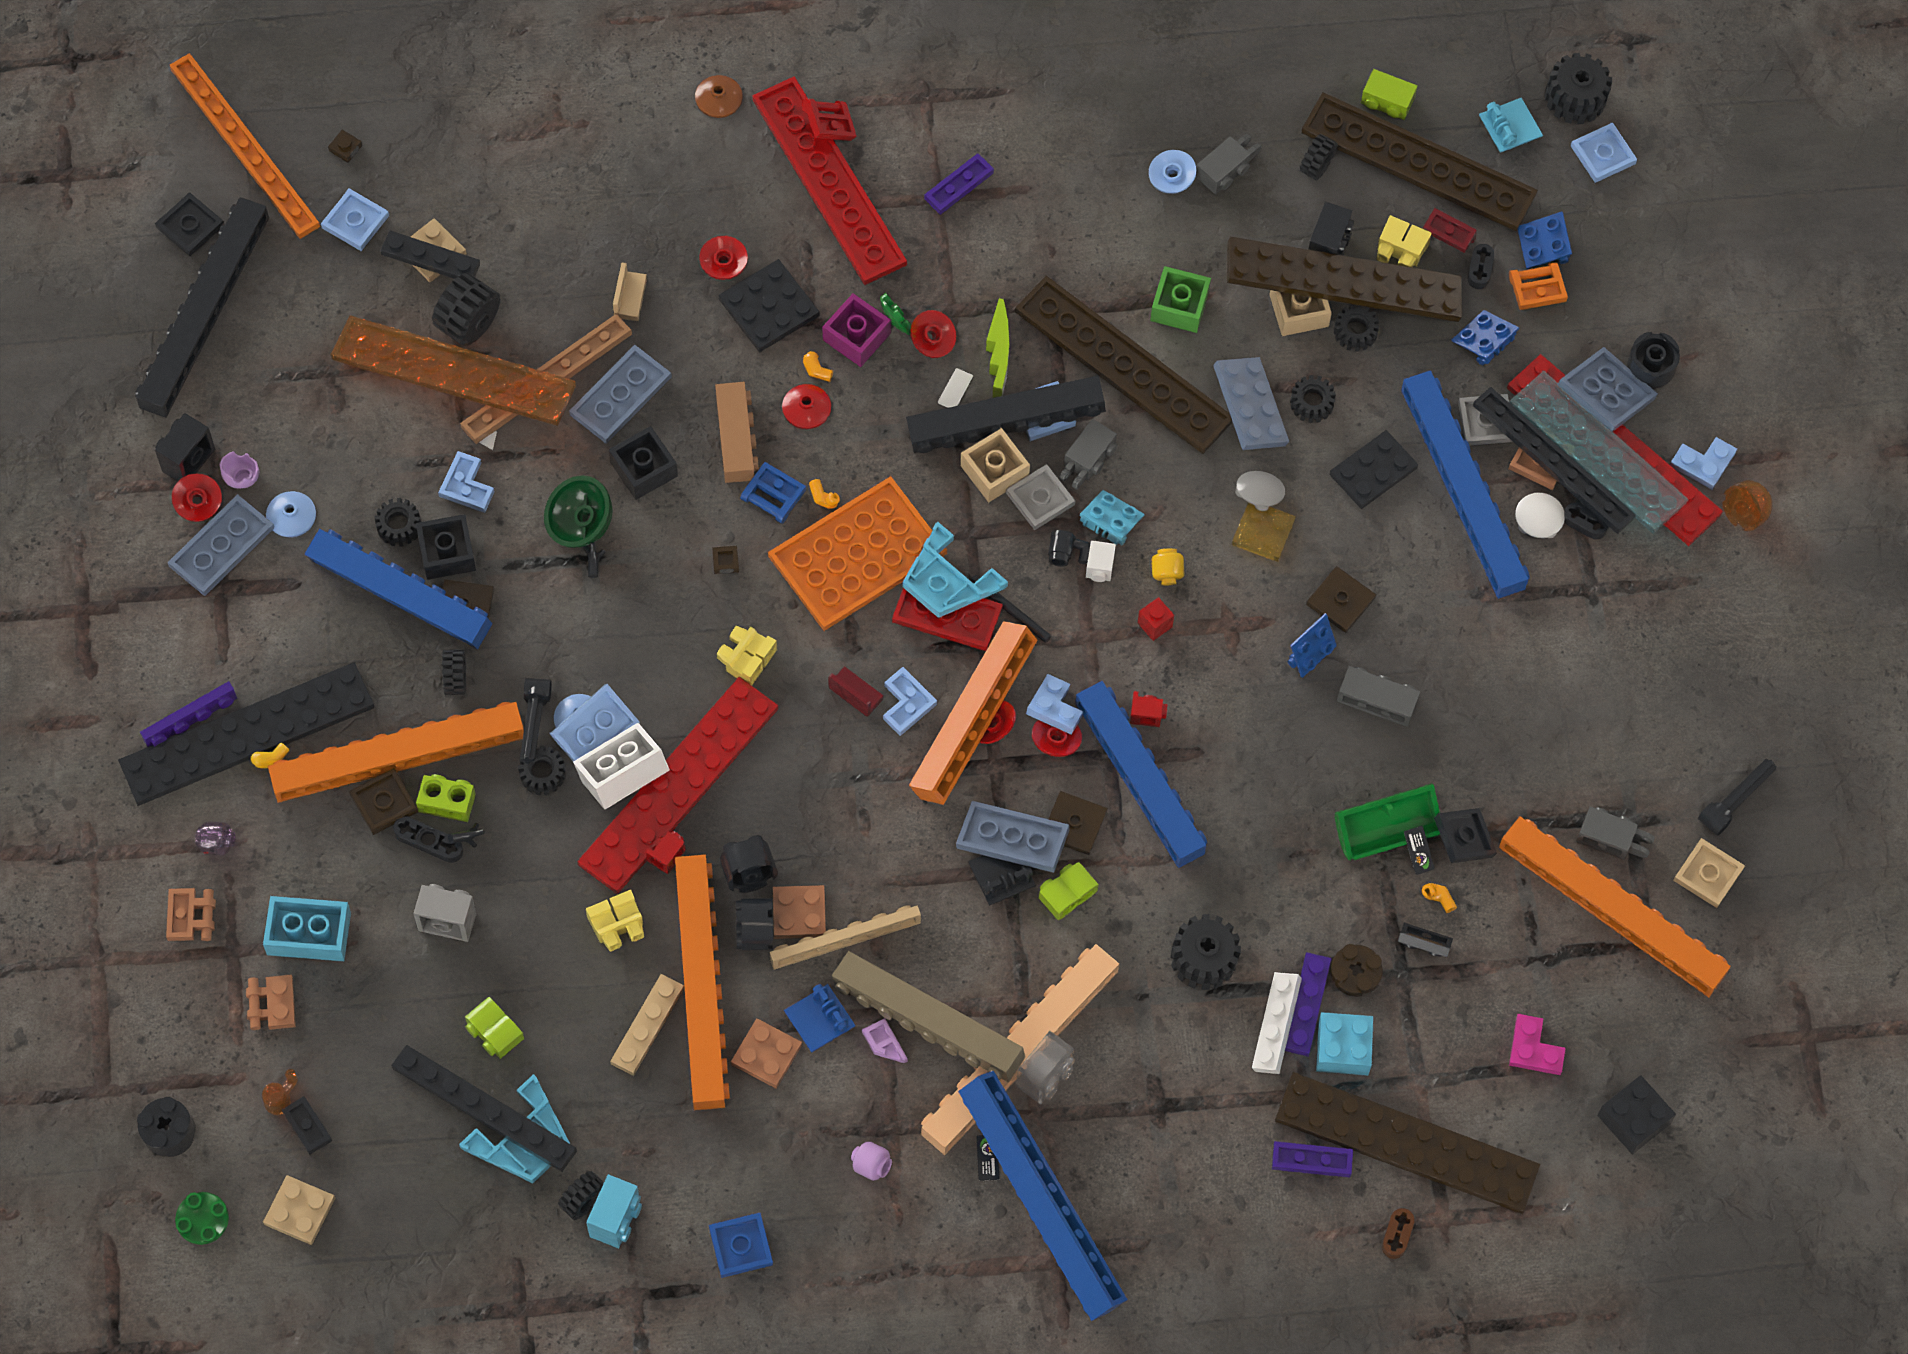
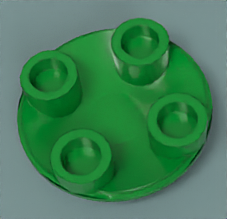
(895, 314)
(201, 1218)

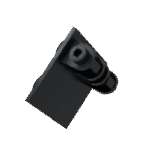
(1001, 878)

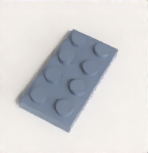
(620, 394)
(1251, 403)
(221, 545)
(1012, 836)

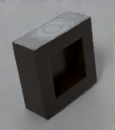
(345, 146)
(725, 559)

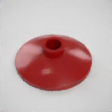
(720, 249)
(941, 330)
(809, 415)
(196, 486)
(1000, 724)
(1045, 739)

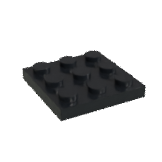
(769, 305)

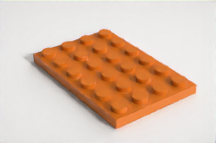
(853, 553)

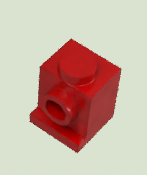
(1147, 710)
(665, 851)

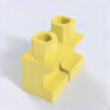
(1401, 243)
(749, 655)
(627, 917)

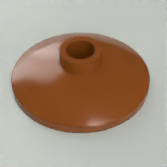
(718, 104)

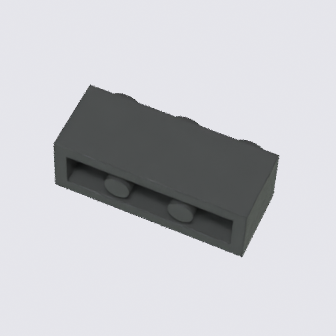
(1378, 695)

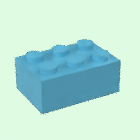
(307, 928)

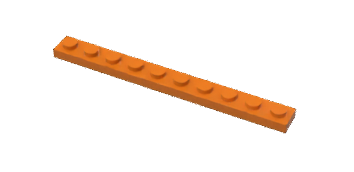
(244, 146)

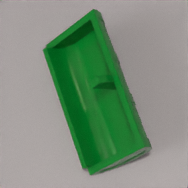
(1382, 822)

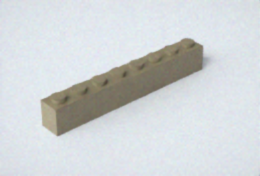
(928, 1016)

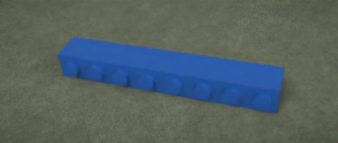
(398, 588)
(1141, 774)

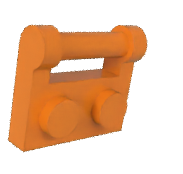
(1538, 292)

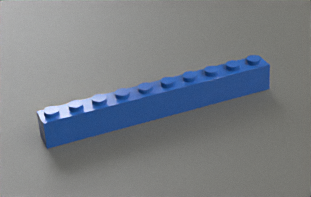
(1465, 485)
(1042, 1195)

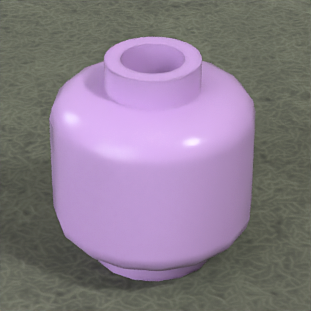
(871, 1161)

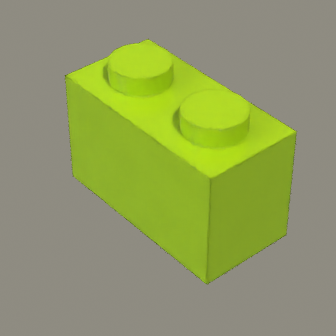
(1388, 94)

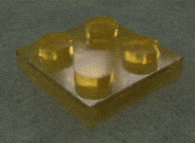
(1263, 531)

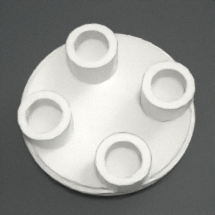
(1539, 515)

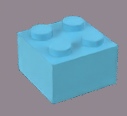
(1344, 1043)
(614, 1211)

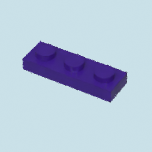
(959, 183)
(1312, 1159)

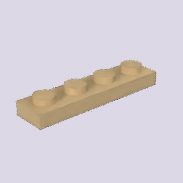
(647, 1024)

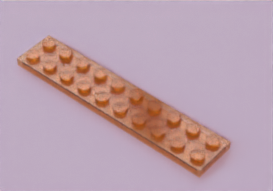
(453, 370)

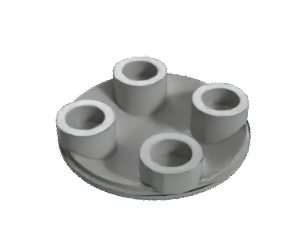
(1260, 489)

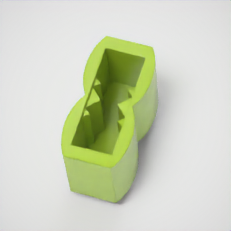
(1068, 890)
(494, 1028)

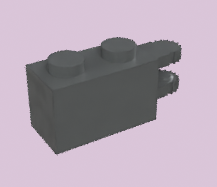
(1226, 163)
(1088, 453)
(1613, 834)

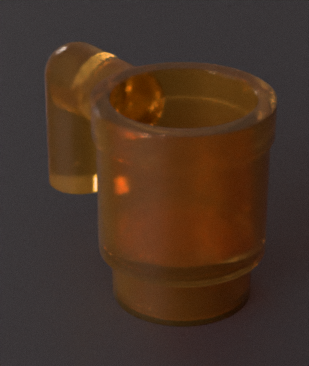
(277, 1096)

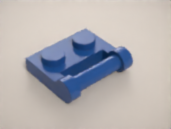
(777, 486)

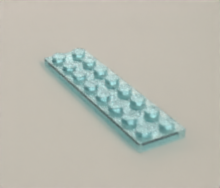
(1599, 451)

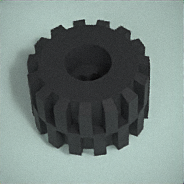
(1578, 88)
(466, 309)
(1198, 964)

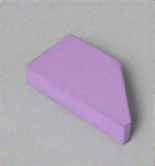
(883, 1041)

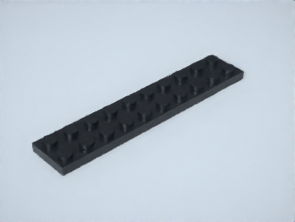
(245, 731)

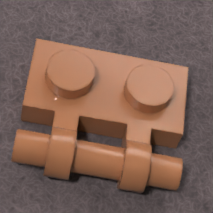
(181, 914)
(280, 1002)

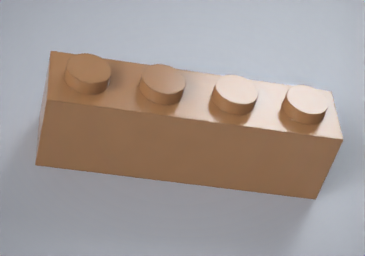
(735, 432)

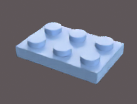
(593, 723)

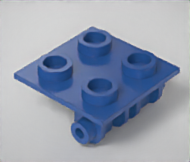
(1545, 240)
(1486, 336)
(1312, 646)
(819, 1017)

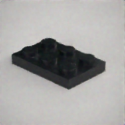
(1373, 469)

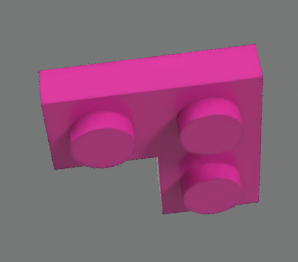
(1529, 1052)

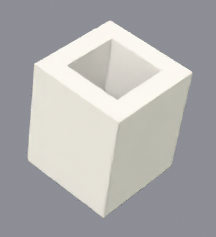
(1100, 561)

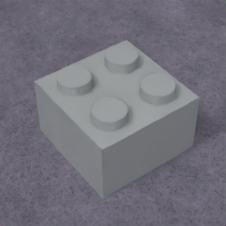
(445, 912)

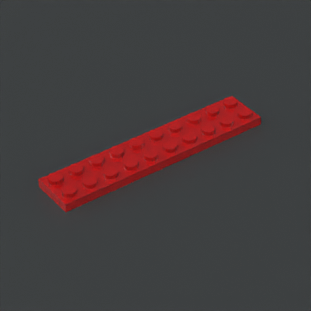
(830, 183)
(1699, 510)
(669, 798)

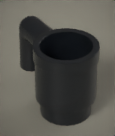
(1061, 548)

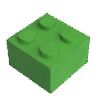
(1180, 299)

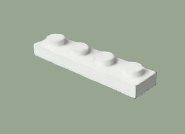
(1276, 1023)

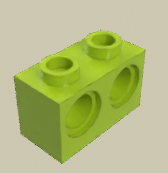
(443, 803)

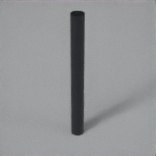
(1018, 614)

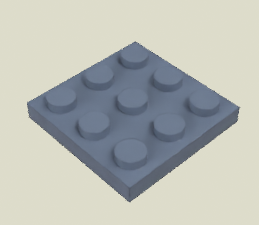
(1608, 389)

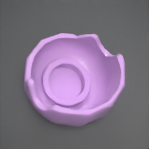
(239, 470)

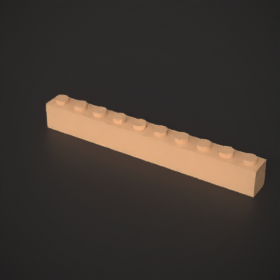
(1052, 1014)

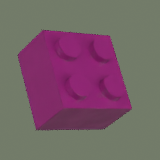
(856, 330)

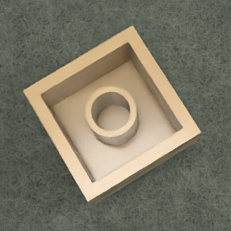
(1299, 312)
(994, 464)

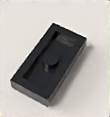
(1417, 937)
(306, 1125)

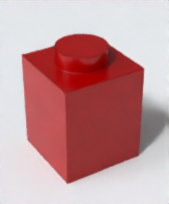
(1155, 619)

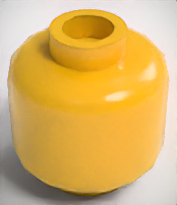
(1168, 566)

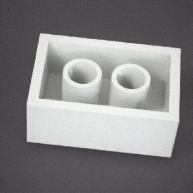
(621, 766)

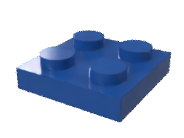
(740, 1245)

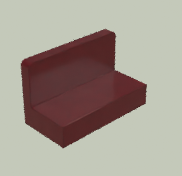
(1450, 230)
(855, 691)

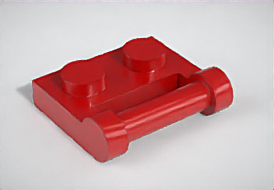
(829, 126)

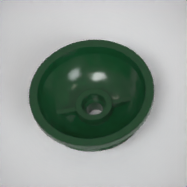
(571, 506)

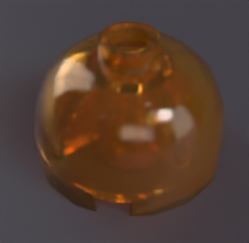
(1747, 504)

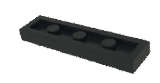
(428, 256)

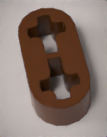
(1392, 1231)

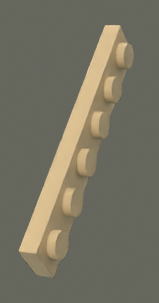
(837, 939)

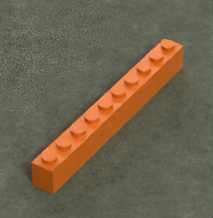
(399, 750)
(1615, 906)
(700, 982)

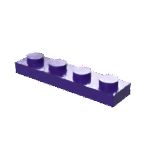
(186, 716)
(1308, 1004)

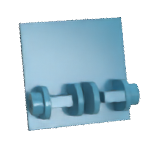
(1510, 124)
(1112, 516)

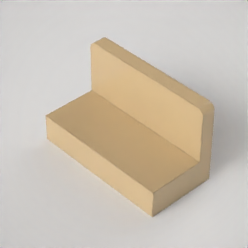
(629, 294)

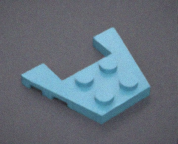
(940, 584)
(508, 1154)

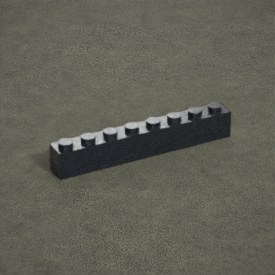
(1010, 412)

